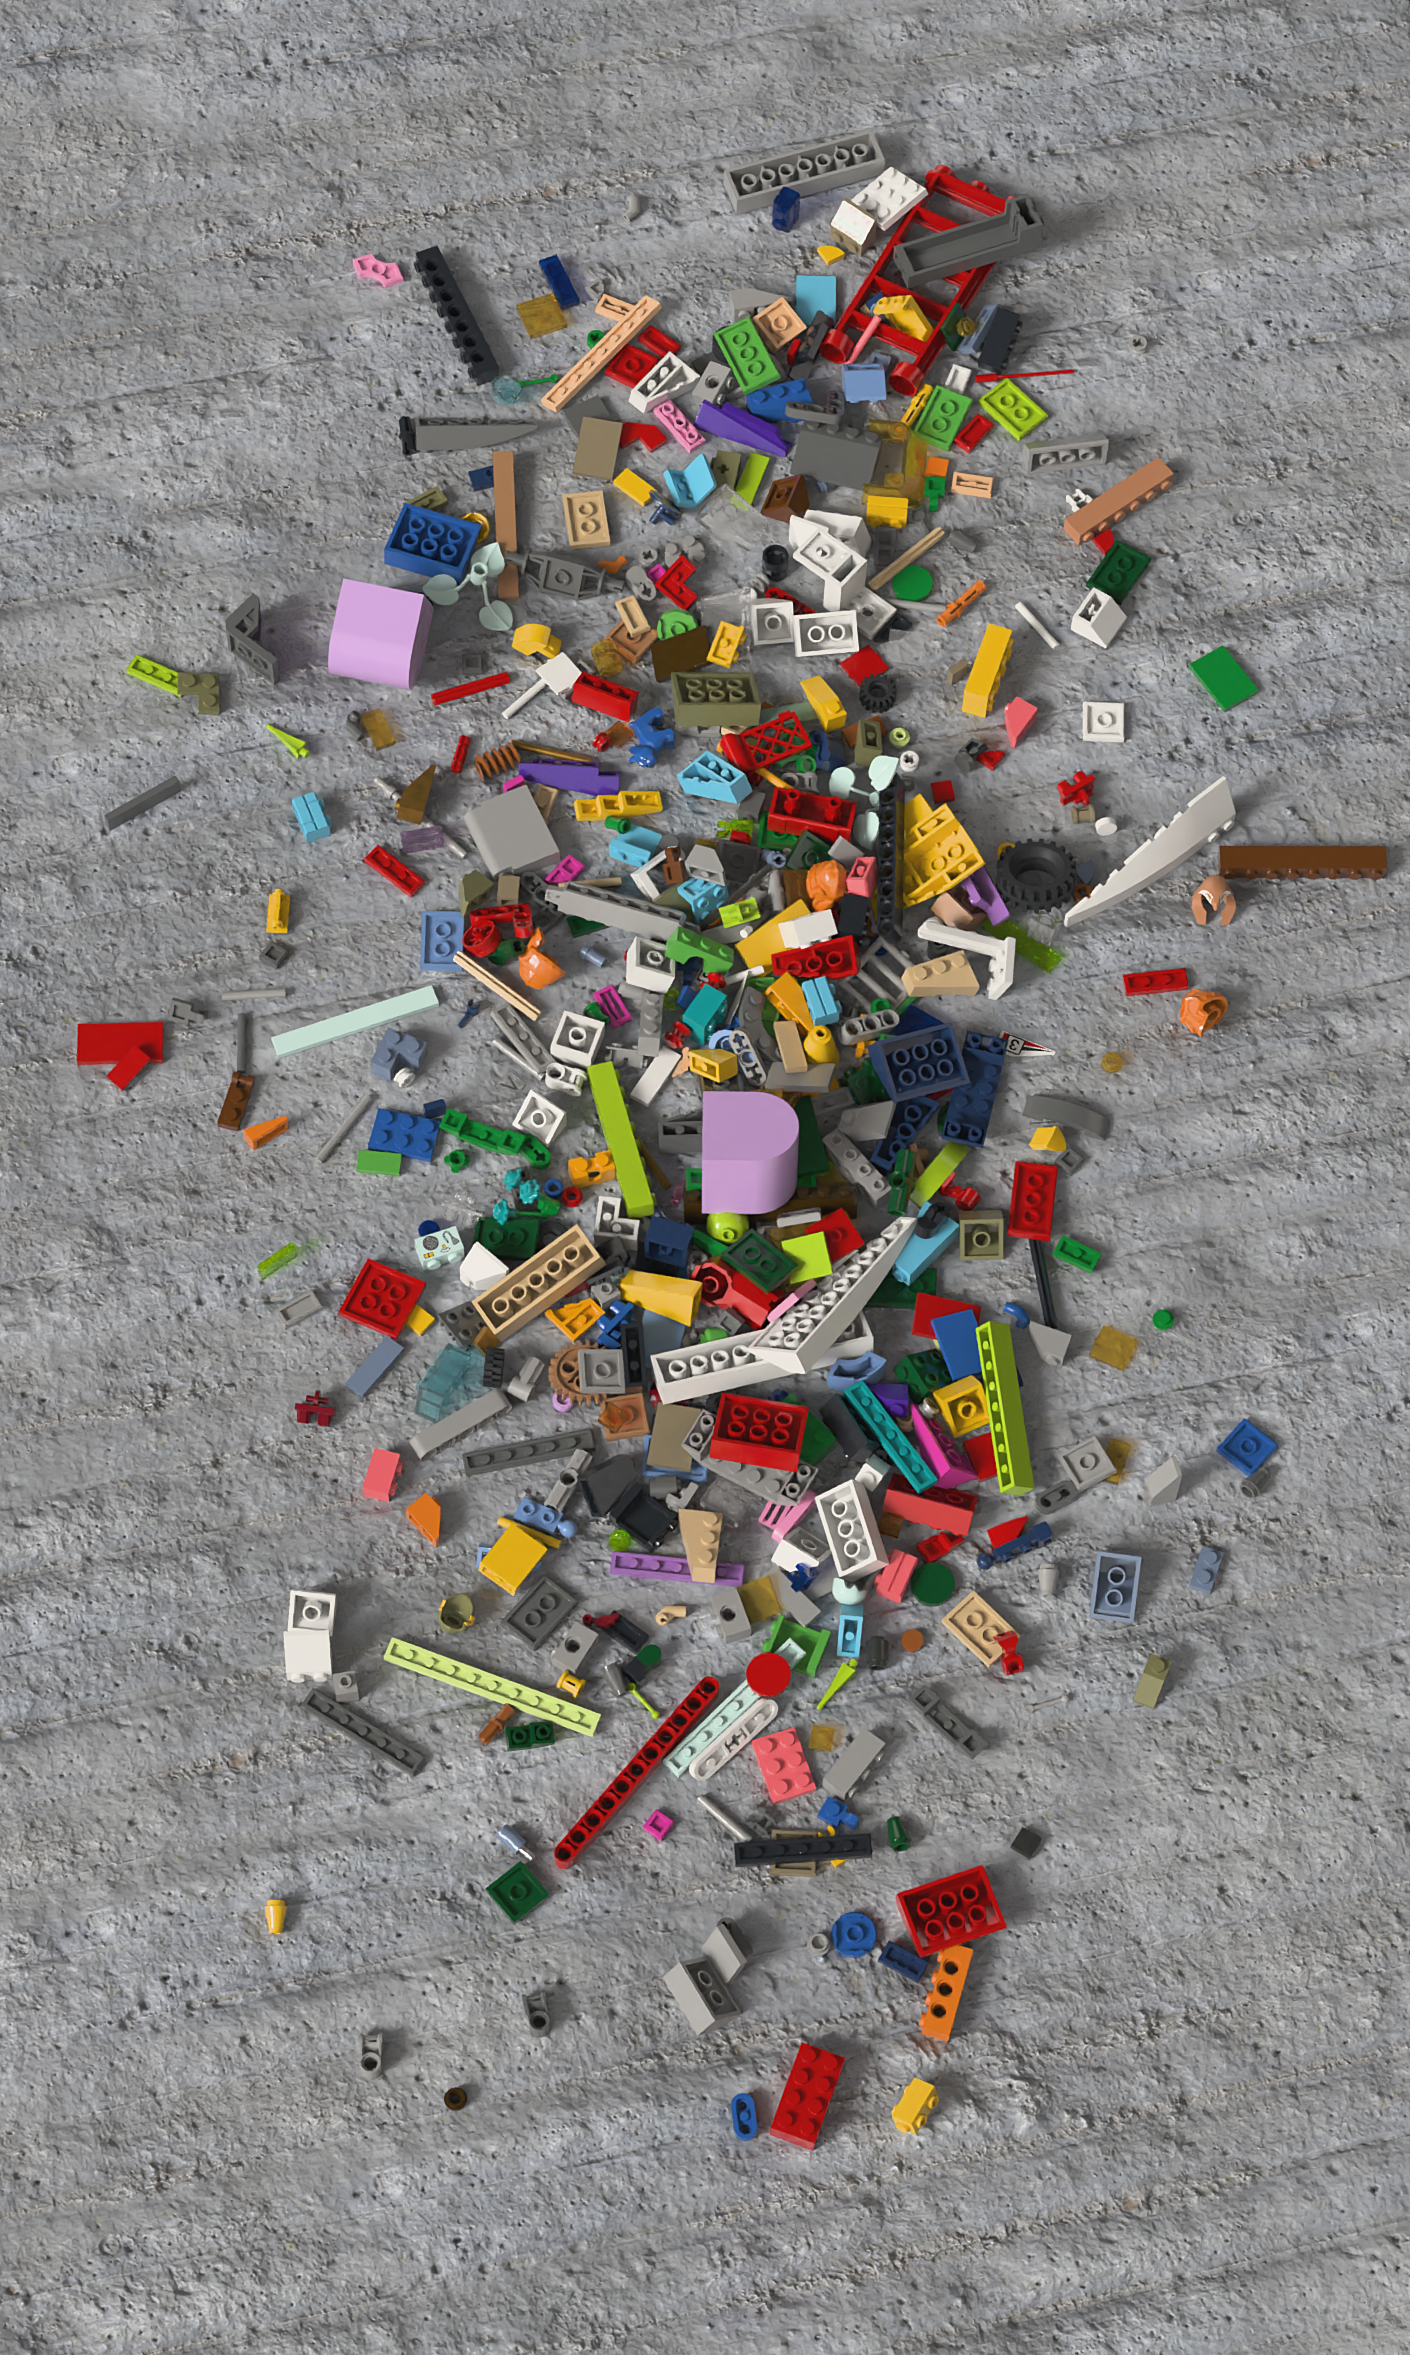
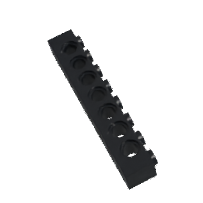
(457, 315)

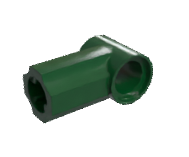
(505, 950)

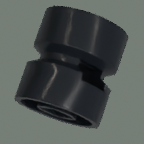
(775, 563)

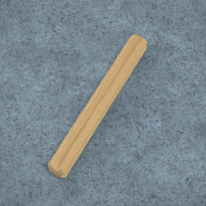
(905, 559)
(497, 985)

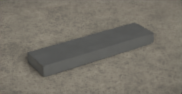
(142, 803)

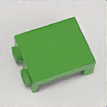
(809, 1640)

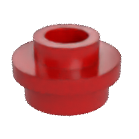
(572, 1191)

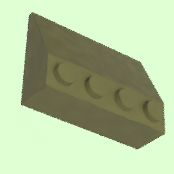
(715, 699)

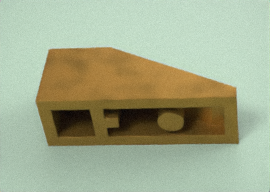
(414, 798)

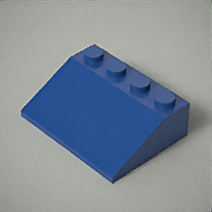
(431, 543)

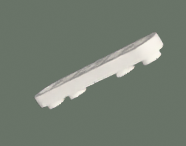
(722, 1747)

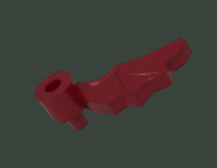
(603, 1621)

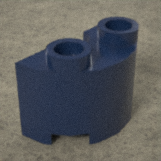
(830, 750)

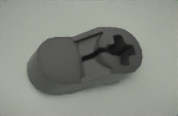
(666, 841)

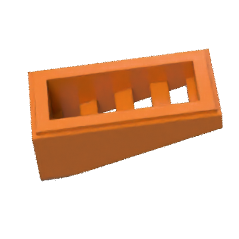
(262, 1133)

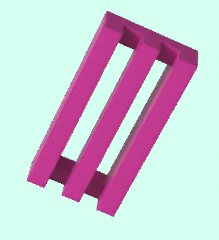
(620, 1020)

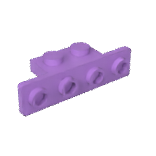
(986, 896)

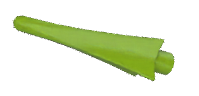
(295, 745)
(844, 1674)

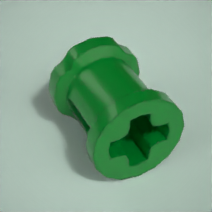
(594, 1012)

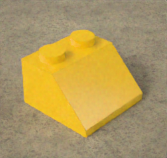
(963, 1406)

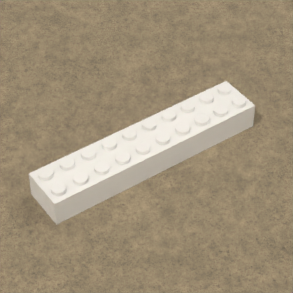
(729, 1364)

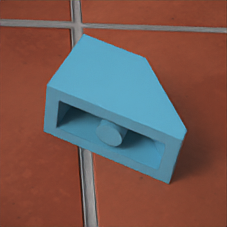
(850, 1630)

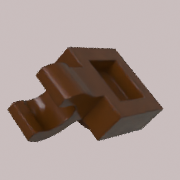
(674, 870)

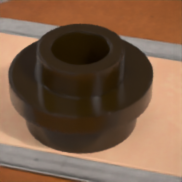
(452, 2093)

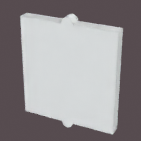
(559, 673)

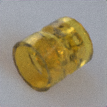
(607, 658)

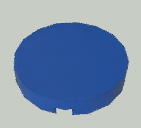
(853, 1935)

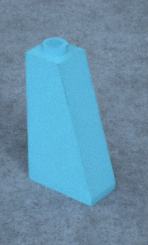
(921, 1252)

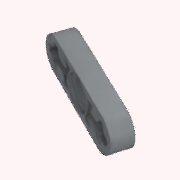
(736, 1044)

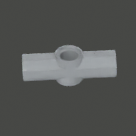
(562, 1492)

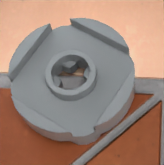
(686, 545)

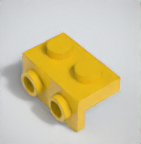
(726, 644)

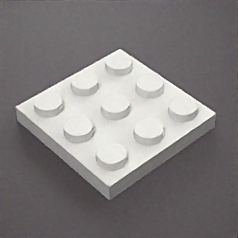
(890, 197)

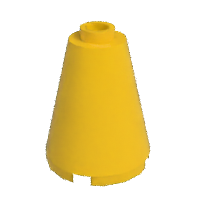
(820, 1046)

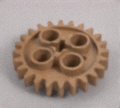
(568, 1382)

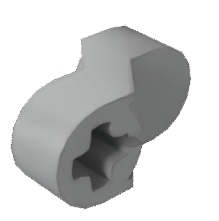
(640, 584)

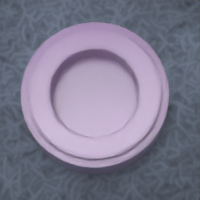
(561, 1405)

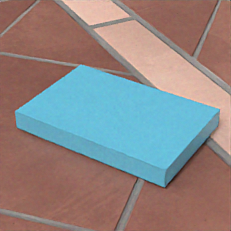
(815, 294)

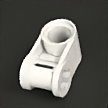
(567, 1079)

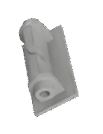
(618, 1053)

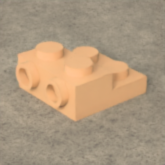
(778, 325)

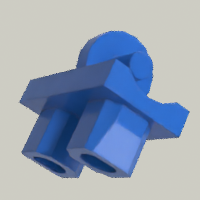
(623, 1316)

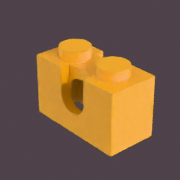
(580, 1168)

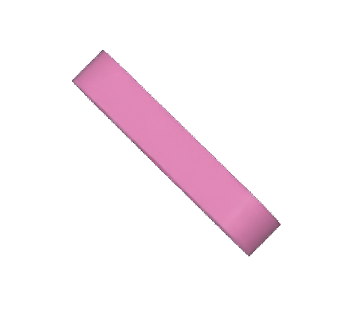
(795, 1516)

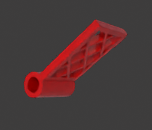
(739, 752)

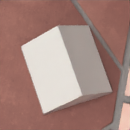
(540, 1118)
(312, 1611)

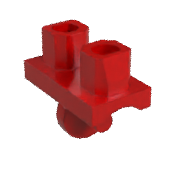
(1078, 792)

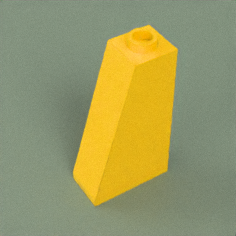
(663, 1295)

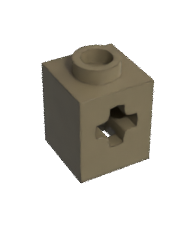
(508, 890)

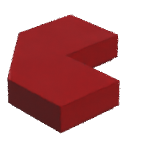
(647, 434)

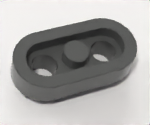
(1055, 1498)

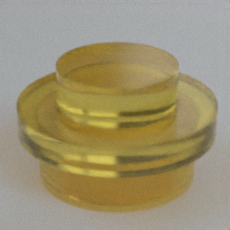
(965, 327)

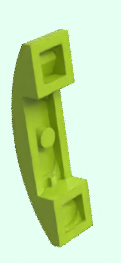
(938, 1172)

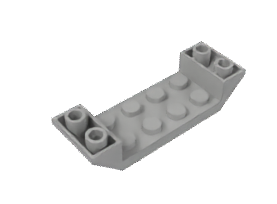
(775, 1485)

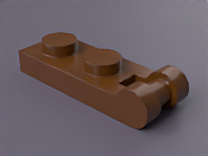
(236, 1102)

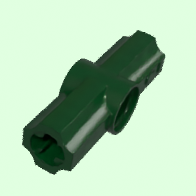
(902, 1183)

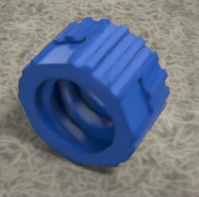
(553, 1182)

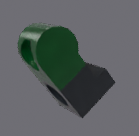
(641, 1664)

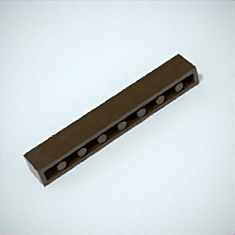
(824, 1197)

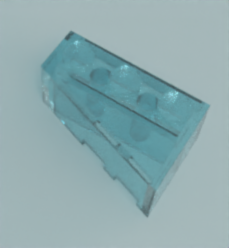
(441, 1381)

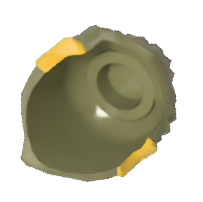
(456, 1613)

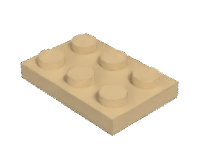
(586, 520)
(976, 1625)

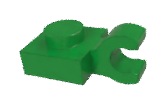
(934, 489)

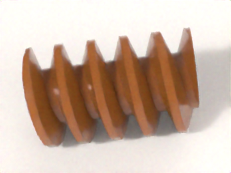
(496, 760)

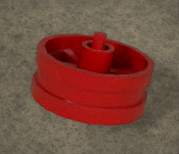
(482, 938)

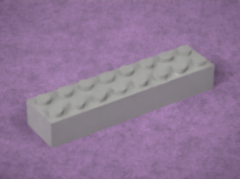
(804, 171)

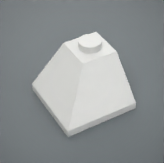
(801, 530)
(772, 621)
(482, 1268)
(800, 1547)

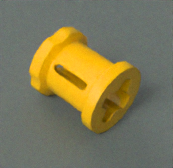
(563, 1683)

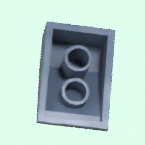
(1115, 1586)

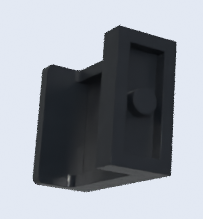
(643, 1518)

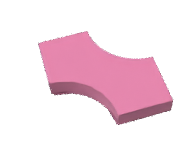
(386, 273)

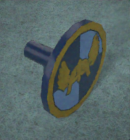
(664, 504)

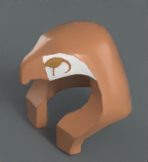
(1215, 890)

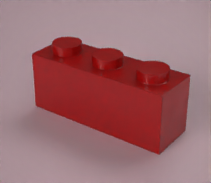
(605, 696)

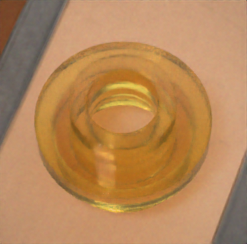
(1111, 1057)

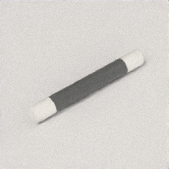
(757, 923)

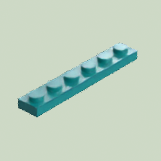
(890, 1437)

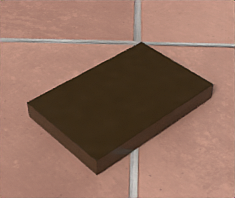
(681, 653)

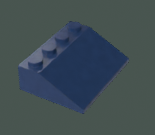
(919, 1062)

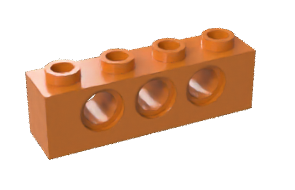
(937, 2026)

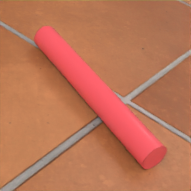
(863, 340)

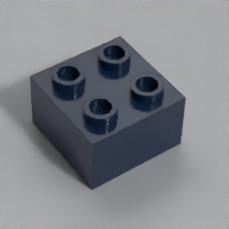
(669, 1241)

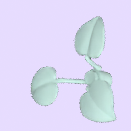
(484, 563)
(841, 782)

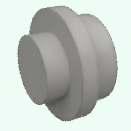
(818, 1944)

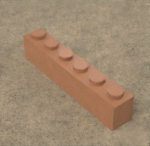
(1118, 501)

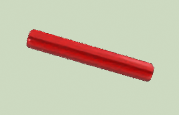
(470, 688)

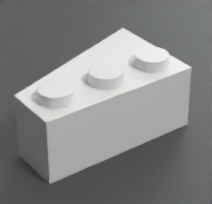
(664, 382)
(845, 528)

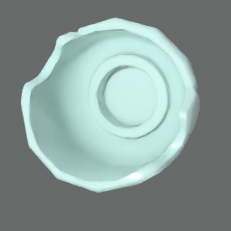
(845, 1595)

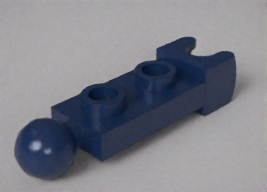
(1038, 1537)

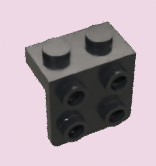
(616, 1258)

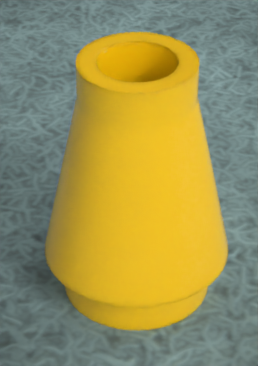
(275, 1915)

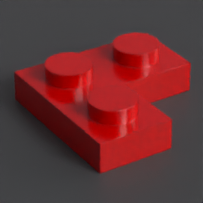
(673, 585)

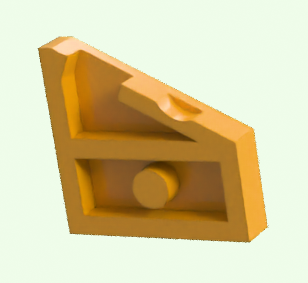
(576, 1318)

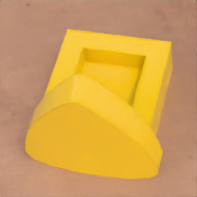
(1048, 1139)

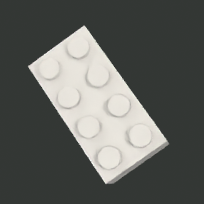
(851, 1531)

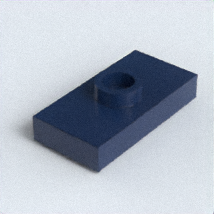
(482, 478)
(903, 1961)

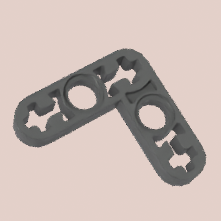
(829, 414)
(547, 907)

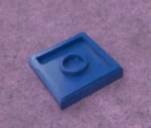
(1247, 1447)

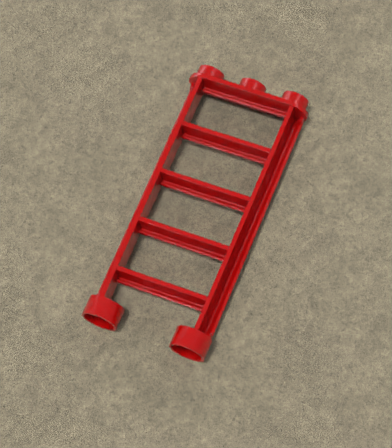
(906, 376)

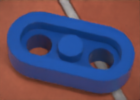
(744, 2118)

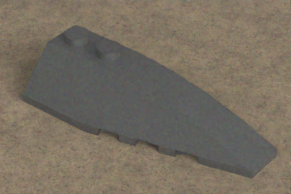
(454, 434)

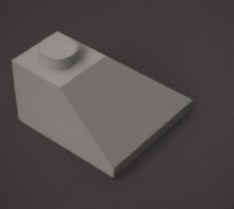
(867, 1121)

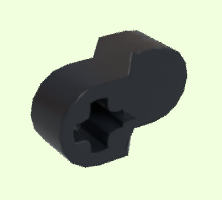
(932, 1220)

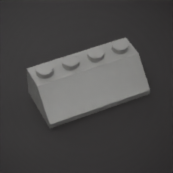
(1065, 453)

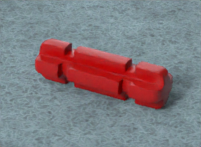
(460, 754)

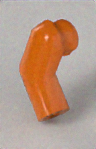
(612, 567)

